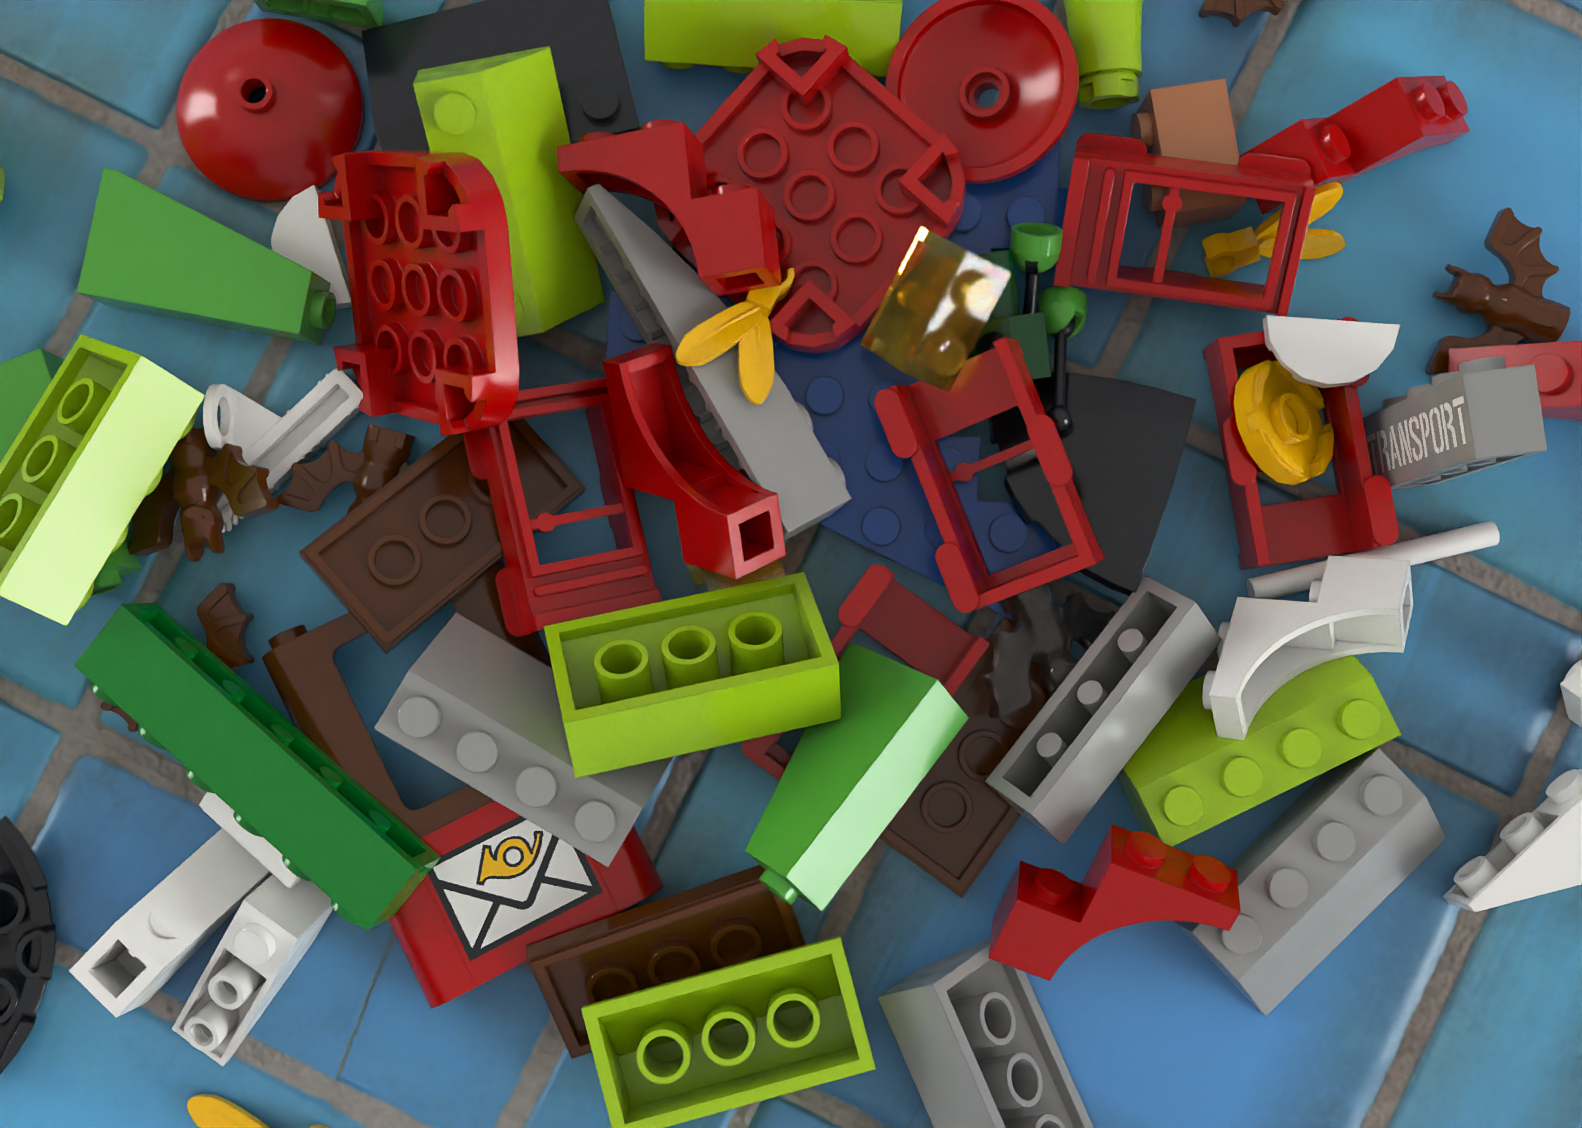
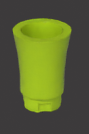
(1106, 50)

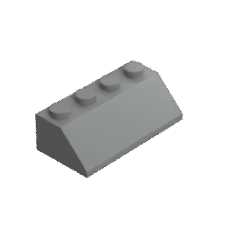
(500, 728)
(1319, 875)
(981, 1046)

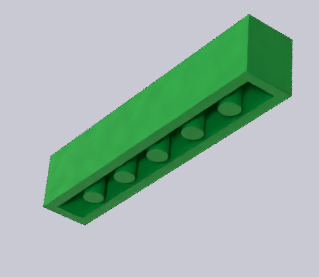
(256, 763)

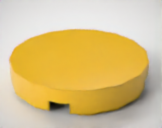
(1282, 423)

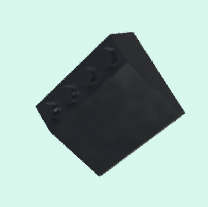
(581, 45)

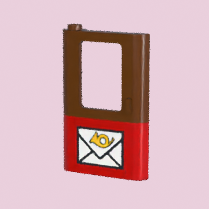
(497, 872)

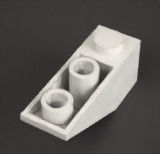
(1536, 853)
(169, 925)
(251, 964)

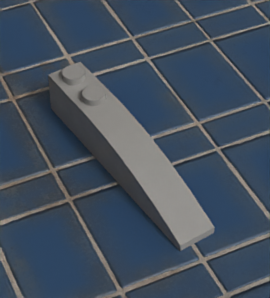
(666, 300)

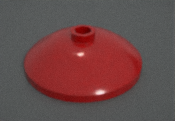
(984, 45)
(289, 136)

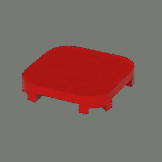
(845, 181)
(427, 287)

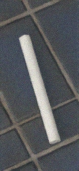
(1416, 550)

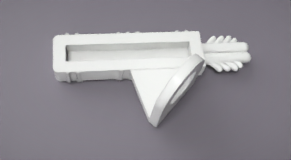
(277, 440)

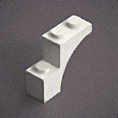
(1352, 611)

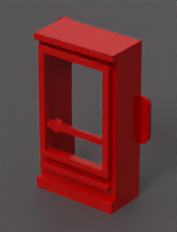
(1099, 209)
(922, 414)
(1300, 530)
(576, 587)
(902, 626)

